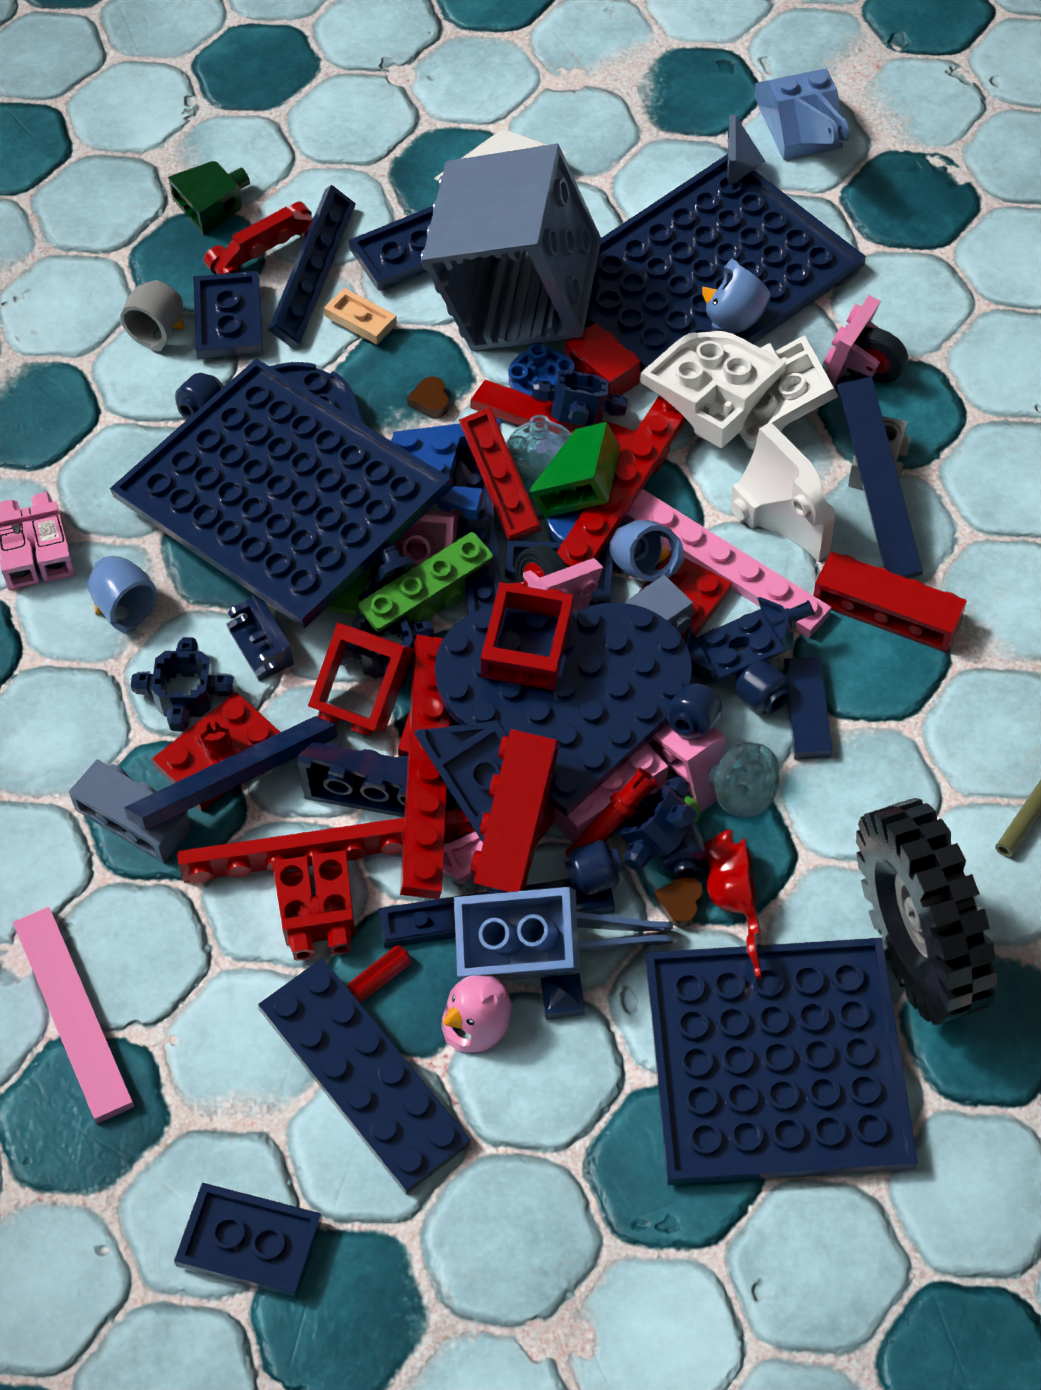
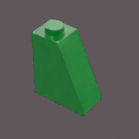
(579, 472)

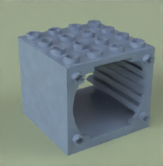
(512, 248)

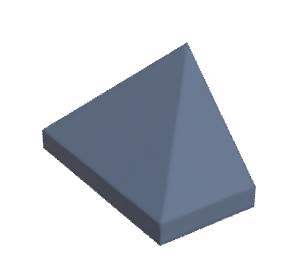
(742, 152)

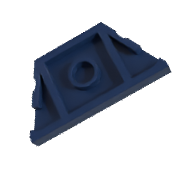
(466, 762)

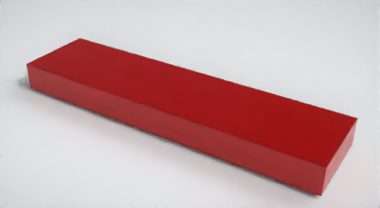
(500, 475)

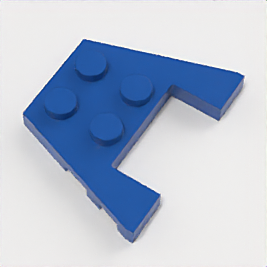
(440, 449)

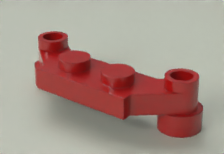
(259, 238)

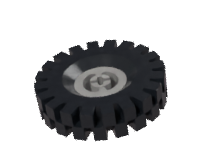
(926, 911)

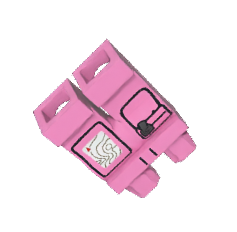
(30, 530)

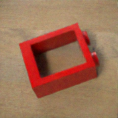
(520, 666)
(389, 689)

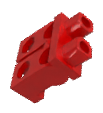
(318, 916)

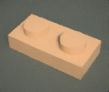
(360, 316)

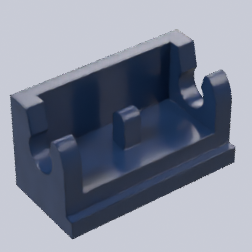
(259, 638)

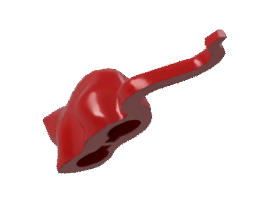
(733, 886)

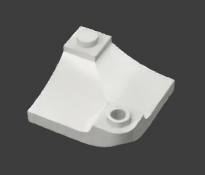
(713, 381)
(793, 394)
(784, 494)

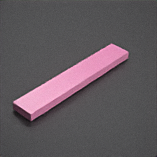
(73, 1015)

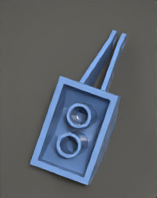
(802, 113)
(535, 933)

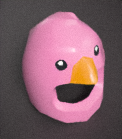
(479, 1008)

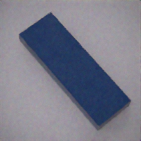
(808, 708)

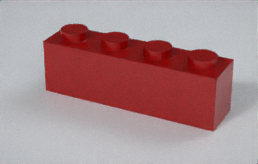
(890, 601)
(516, 811)

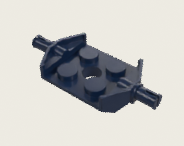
(762, 632)

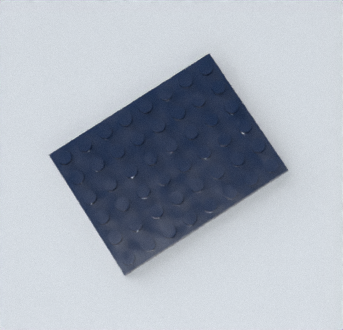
(663, 256)
(281, 491)

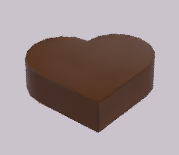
(429, 397)
(680, 900)

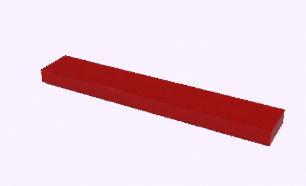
(520, 407)

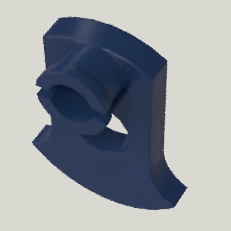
(392, 567)

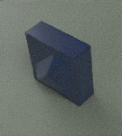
(562, 996)

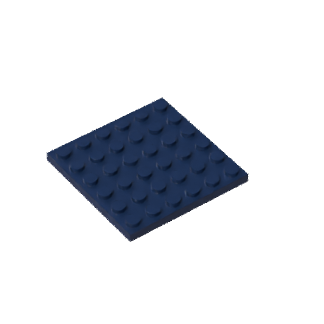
(778, 1068)

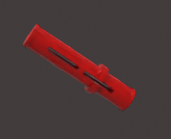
(622, 806)

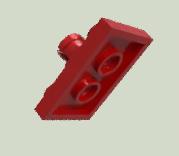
(215, 737)

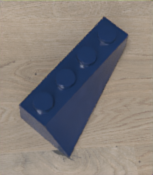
(356, 778)

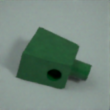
(208, 194)

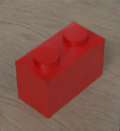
(604, 356)

